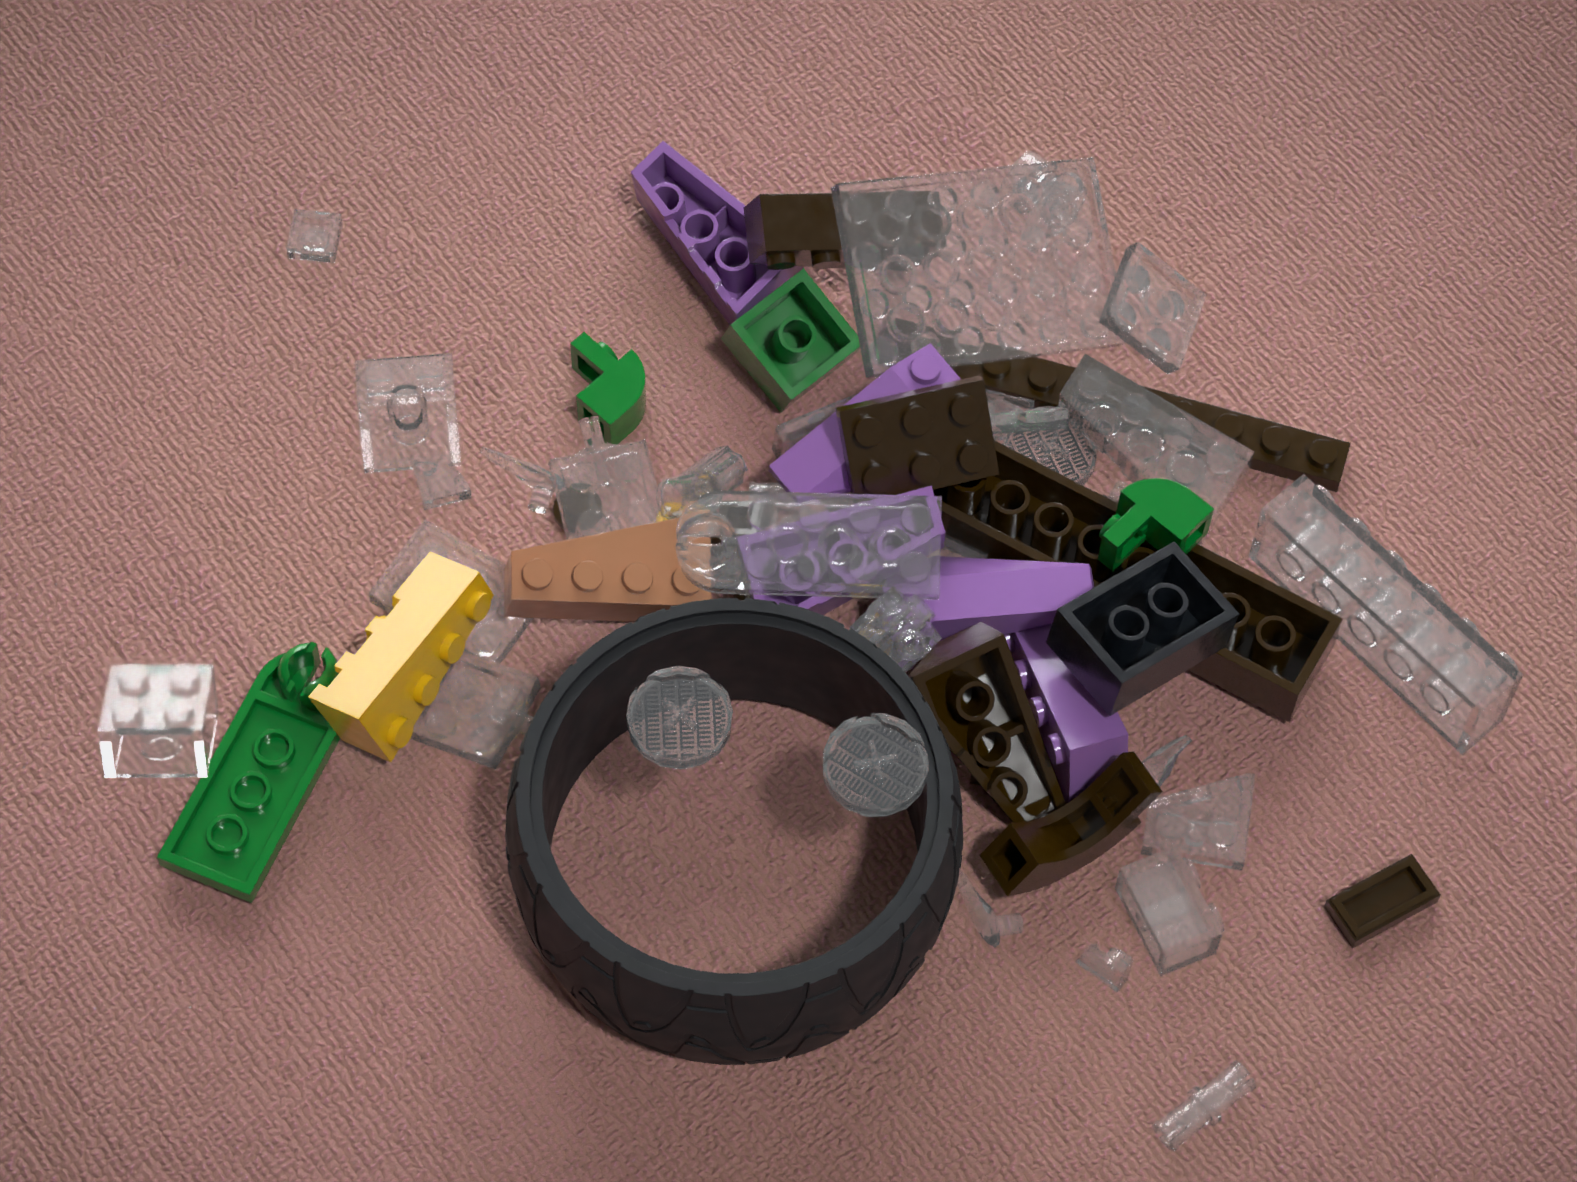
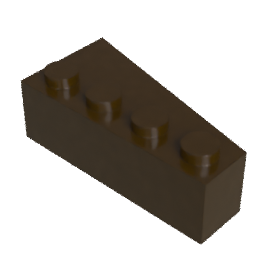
(793, 231)

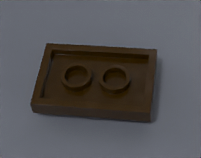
(918, 439)

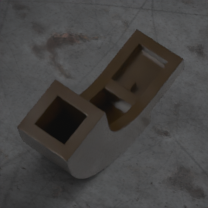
(1053, 846)

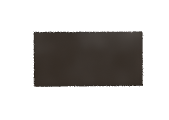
(1382, 901)

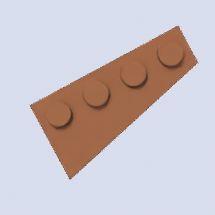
(600, 576)

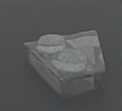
(1018, 415)

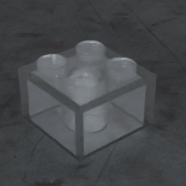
(158, 721)

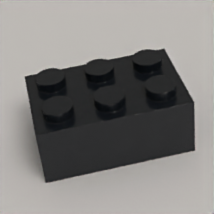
(1141, 628)

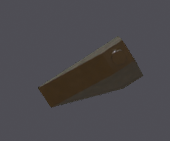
(989, 720)

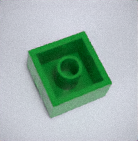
(791, 340)

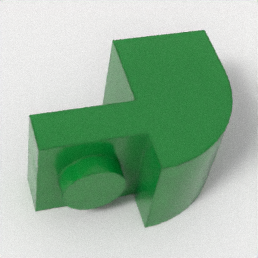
(614, 388)
(1154, 512)

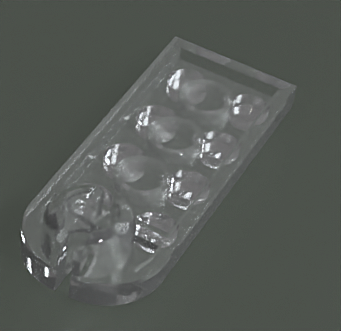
(812, 544)

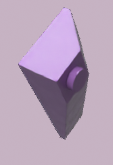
(818, 460)
(1004, 593)

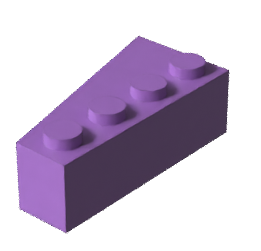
(704, 230)

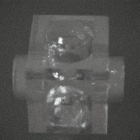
(899, 627)

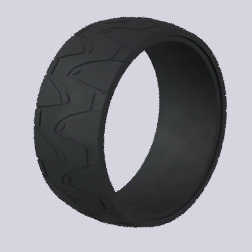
(756, 655)

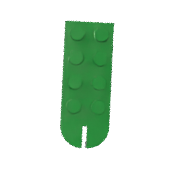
(256, 778)

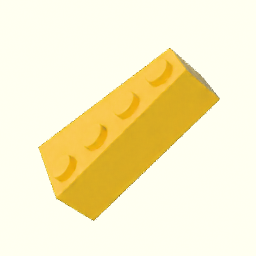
(404, 657)

